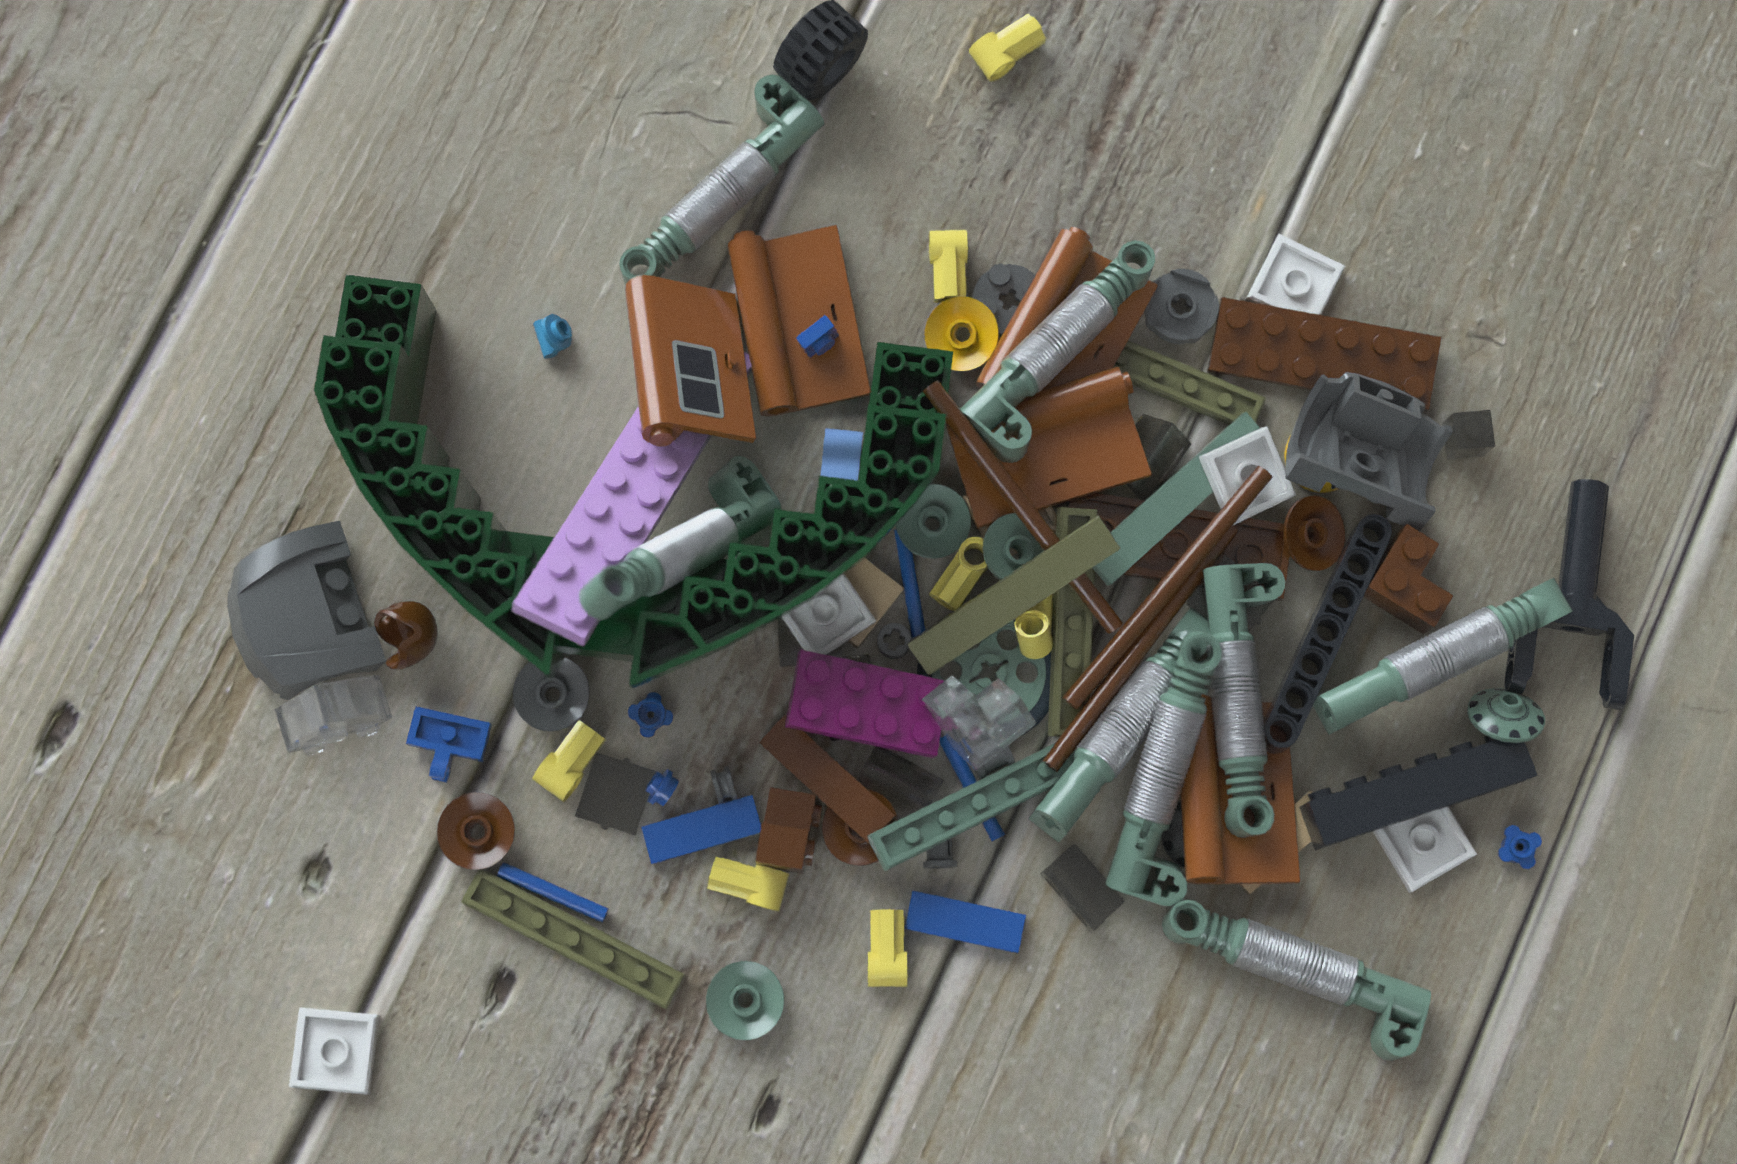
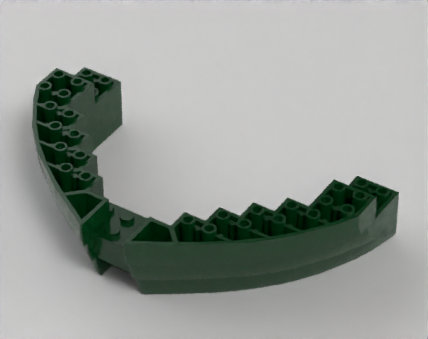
(371, 402)

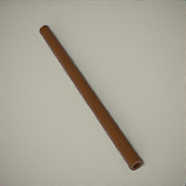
(1016, 499)
(1167, 587)
(1129, 661)

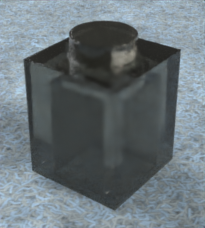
(1471, 434)

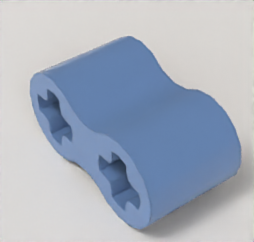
(841, 454)

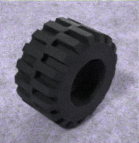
(820, 49)

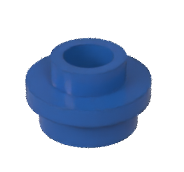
(661, 787)

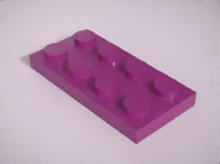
(863, 704)

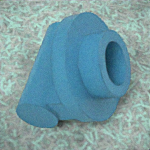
(553, 335)

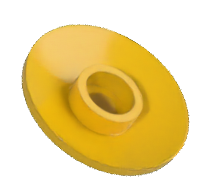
(963, 313)

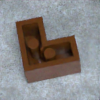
(1399, 583)
(787, 829)

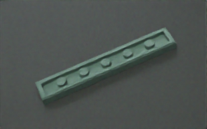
(1166, 506)
(965, 809)

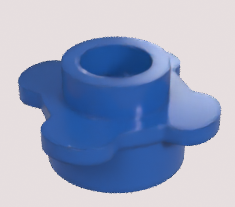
(650, 725)
(1509, 849)

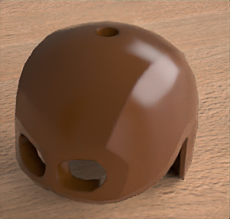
(409, 629)

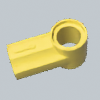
(1000, 51)
(948, 255)
(959, 577)
(1037, 622)
(563, 770)
(756, 884)
(887, 956)

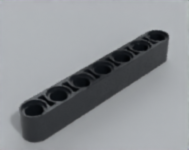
(1334, 618)

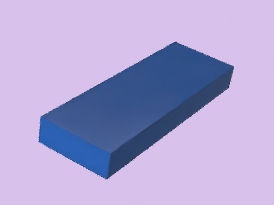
(701, 829)
(965, 922)

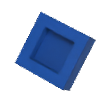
(818, 337)

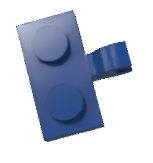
(448, 737)

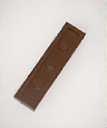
(827, 779)

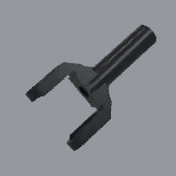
(1579, 585)

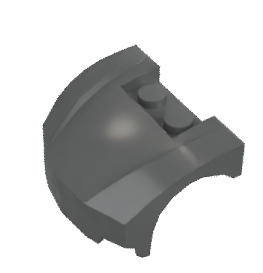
(1369, 443)
(300, 612)

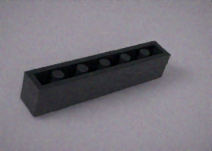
(1415, 791)

